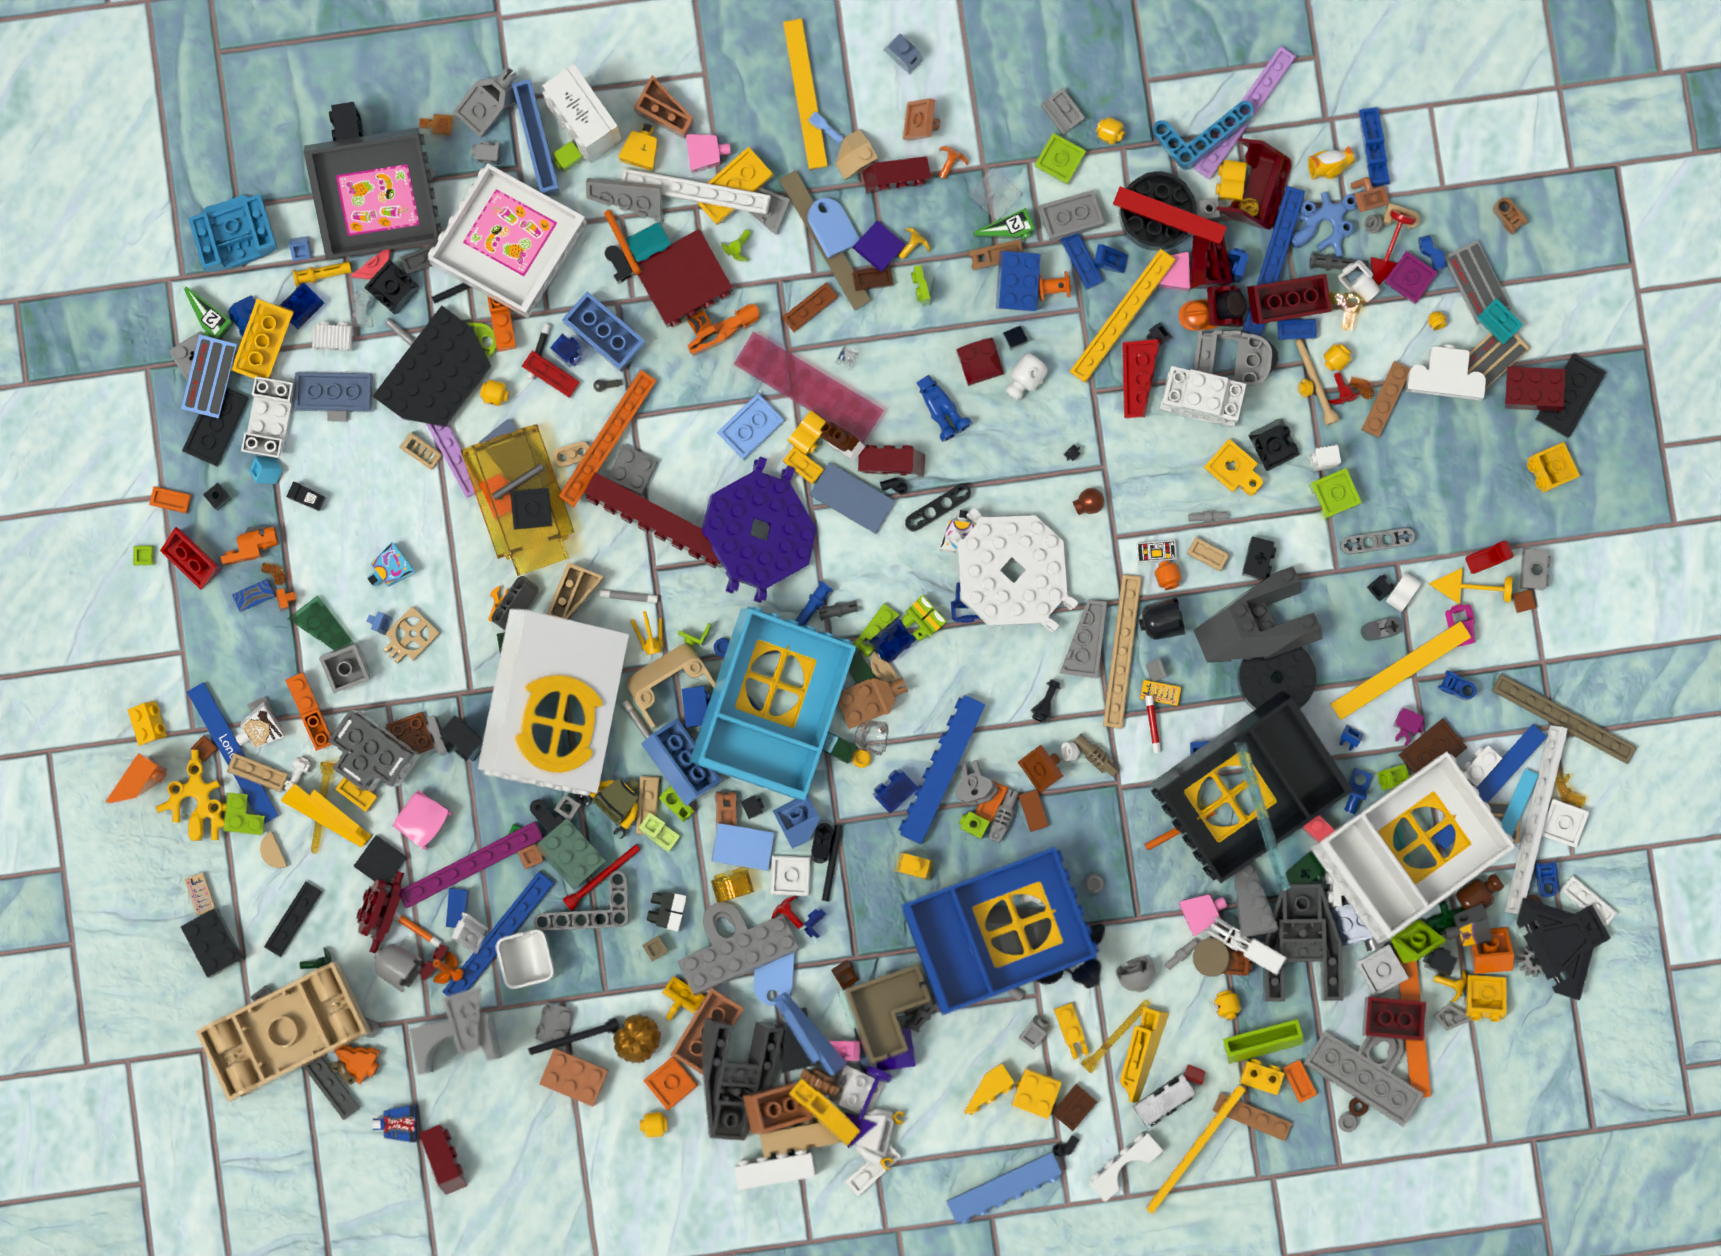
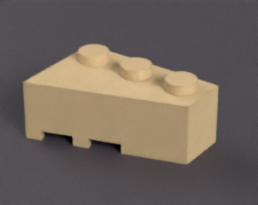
(573, 591)

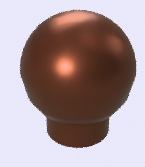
(1089, 501)

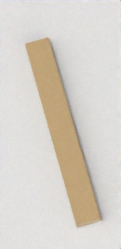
(1122, 651)

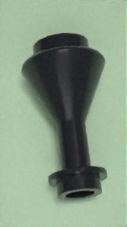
(1043, 710)

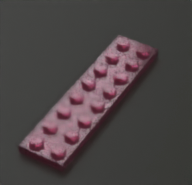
(808, 386)

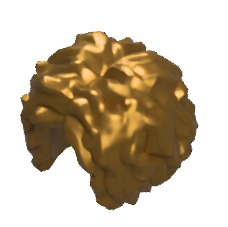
(637, 1039)

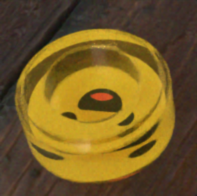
(1250, 206)

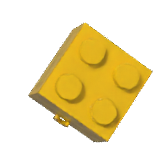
(1036, 1092)

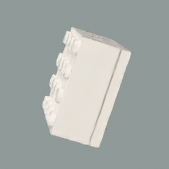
(581, 113)

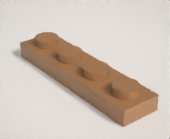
(1386, 399)
(1255, 1118)

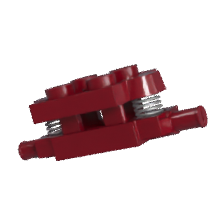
(379, 909)

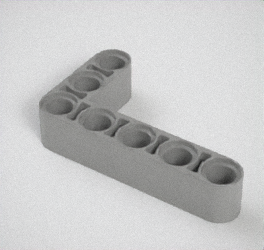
(591, 915)

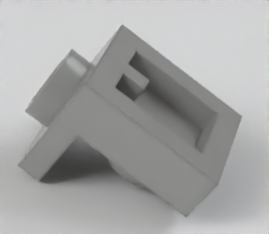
(1035, 1031)

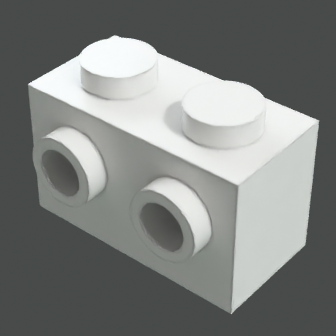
(1481, 765)

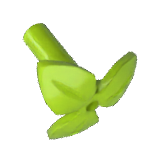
(734, 247)

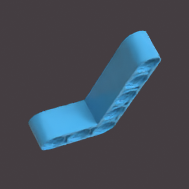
(1204, 138)

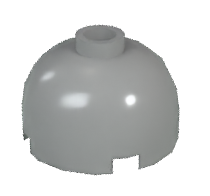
(1137, 974)

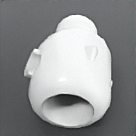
(1026, 375)

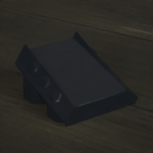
(392, 287)
(1274, 444)

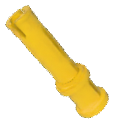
(311, 274)

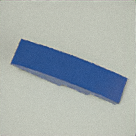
(1374, 146)

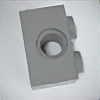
(1529, 580)

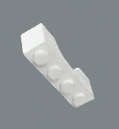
(1106, 1182)

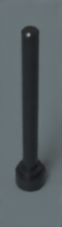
(610, 1027)

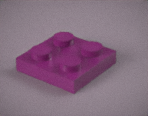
(1410, 277)

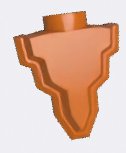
(359, 1061)

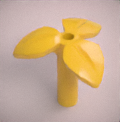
(915, 239)
(1458, 985)

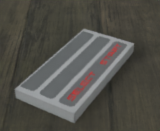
(1475, 278)

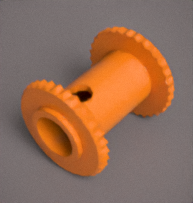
(1050, 286)

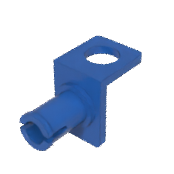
(1359, 790)

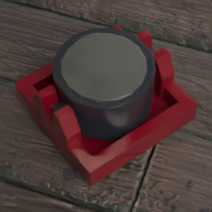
(1226, 306)

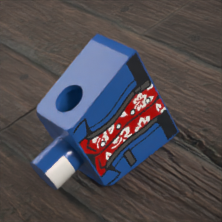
(398, 1123)

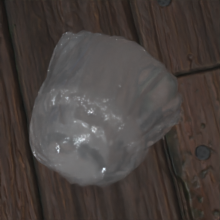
(872, 736)

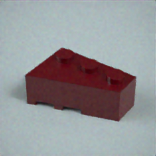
(896, 174)
(1209, 264)
(891, 460)
(443, 1159)

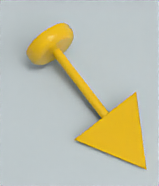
(1451, 586)

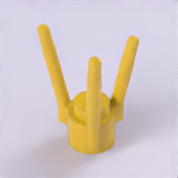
(652, 645)

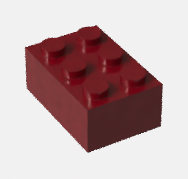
(1535, 388)
(1394, 1018)

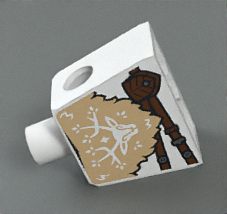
(259, 727)

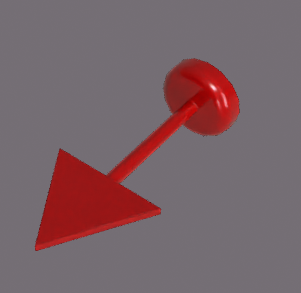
(1383, 267)

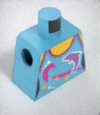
(390, 567)

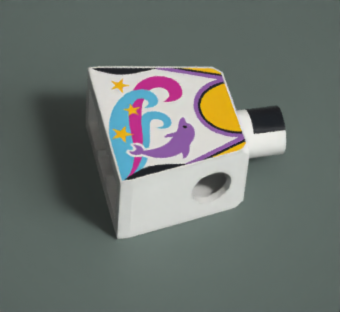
(960, 525)

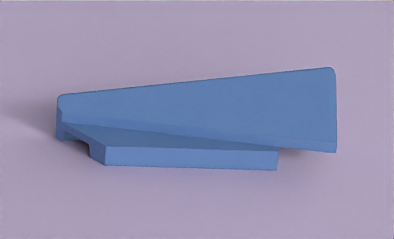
(809, 1036)

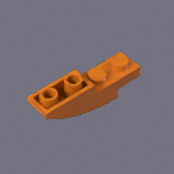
(502, 325)
(309, 710)

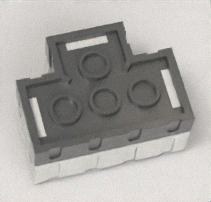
(370, 753)

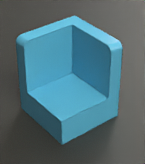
(265, 470)

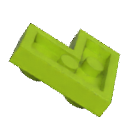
(922, 292)
(236, 818)

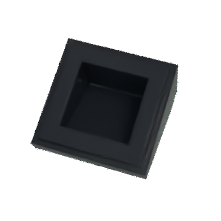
(1015, 337)

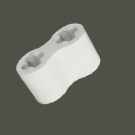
(1403, 592)

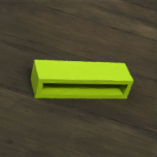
(1263, 1041)

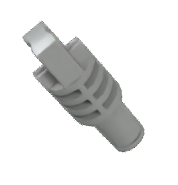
(1003, 817)

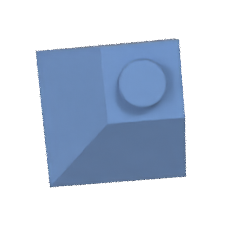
(797, 820)

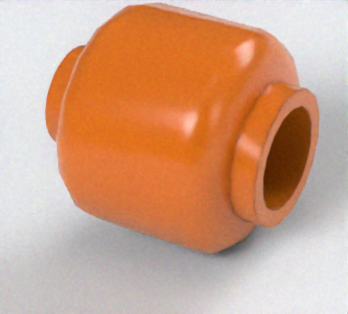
(1168, 575)

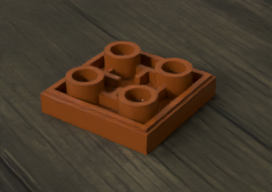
(413, 732)

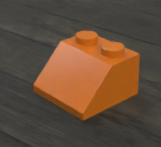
(1495, 955)

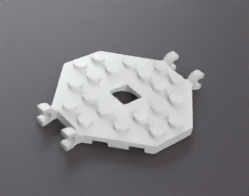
(994, 595)

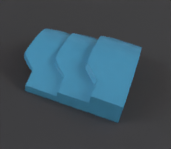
(232, 233)

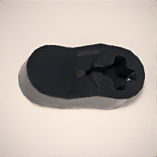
(819, 851)

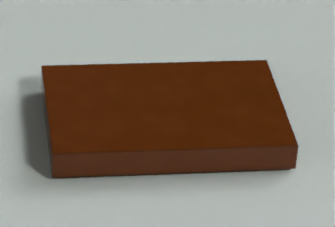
(1431, 744)

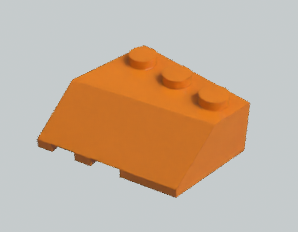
(137, 779)

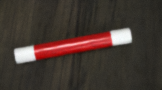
(1153, 724)

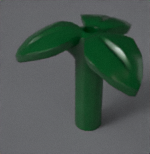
(320, 962)

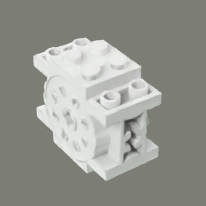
(1202, 396)

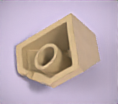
(855, 155)

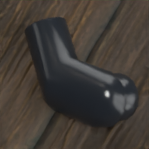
(896, 484)
(1066, 1148)

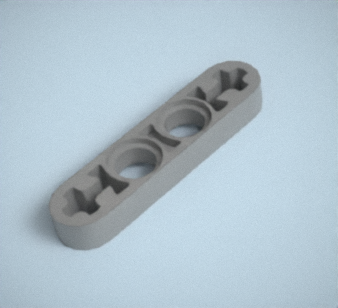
(1377, 541)

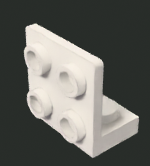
(855, 1089)

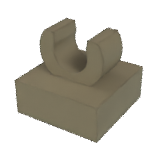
(655, 948)

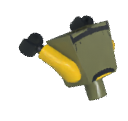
(616, 801)

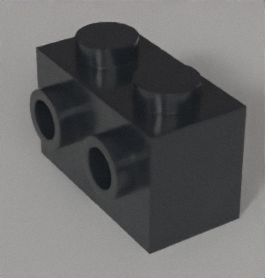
(1440, 961)

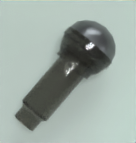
(601, 385)

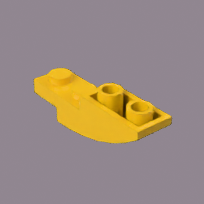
(825, 1112)

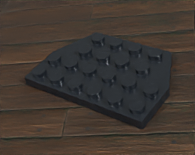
(435, 372)

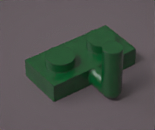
(1444, 920)

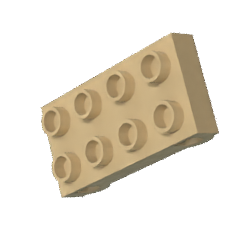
(283, 1031)

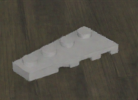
(1254, 910)

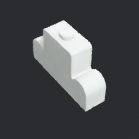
(1446, 375)

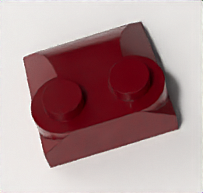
(980, 361)

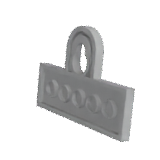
(738, 954)
(1363, 1077)

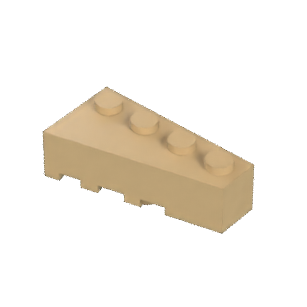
(796, 1138)

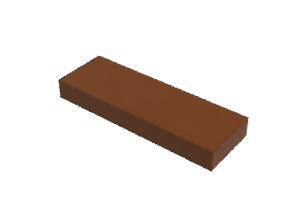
(810, 307)

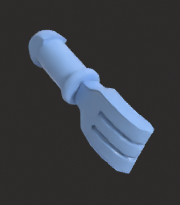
(820, 123)

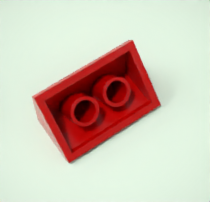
(190, 558)

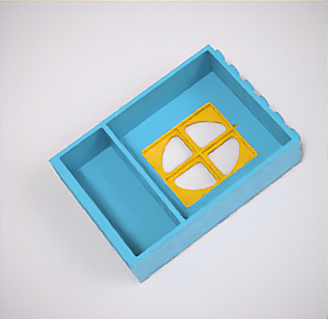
(765, 748)

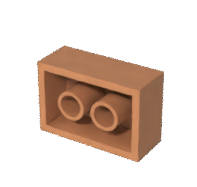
(574, 1077)
(774, 1109)

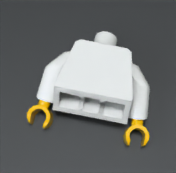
(875, 1142)

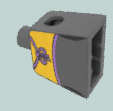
(1471, 927)

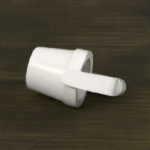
(1364, 284)

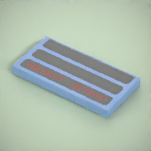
(208, 376)

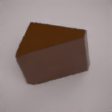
(845, 974)

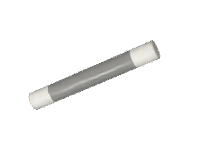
(628, 596)
(636, 719)

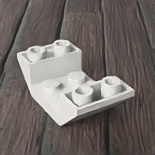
(268, 417)

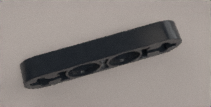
(936, 505)

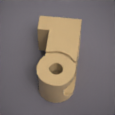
(1387, 219)

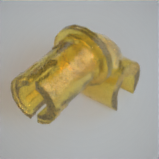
(1566, 793)

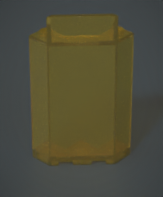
(497, 464)

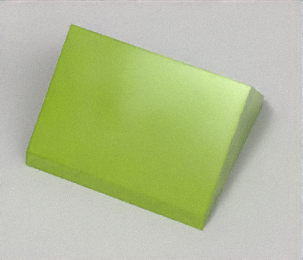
(1416, 941)

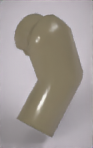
(340, 1068)

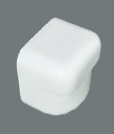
(525, 959)

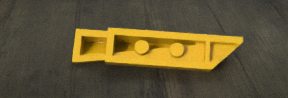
(325, 813)
(1142, 1051)

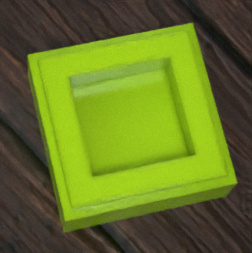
(143, 555)

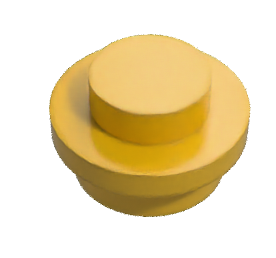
(1305, 388)
(861, 758)

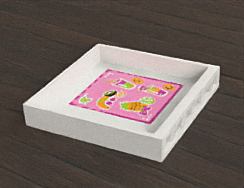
(507, 240)

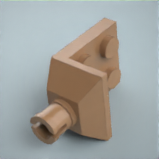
(869, 700)

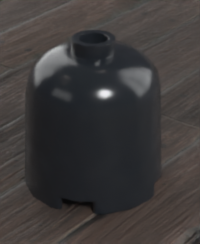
(1162, 620)

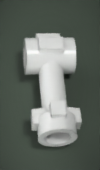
(301, 765)

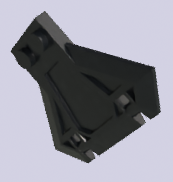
(1562, 942)

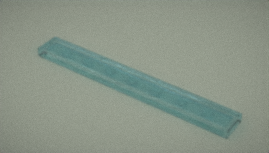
(1262, 815)

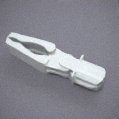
(1255, 951)

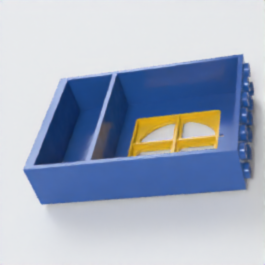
(959, 950)

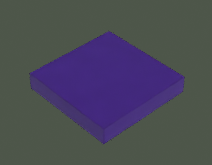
(879, 246)

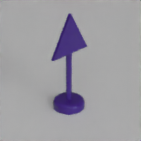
(863, 1125)

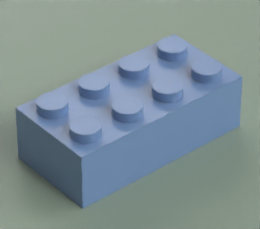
(604, 331)
(671, 752)

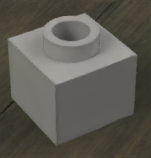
(560, 808)

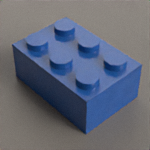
(1018, 281)

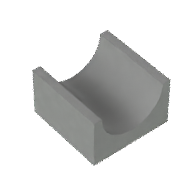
(430, 1037)

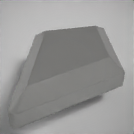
(1451, 1017)

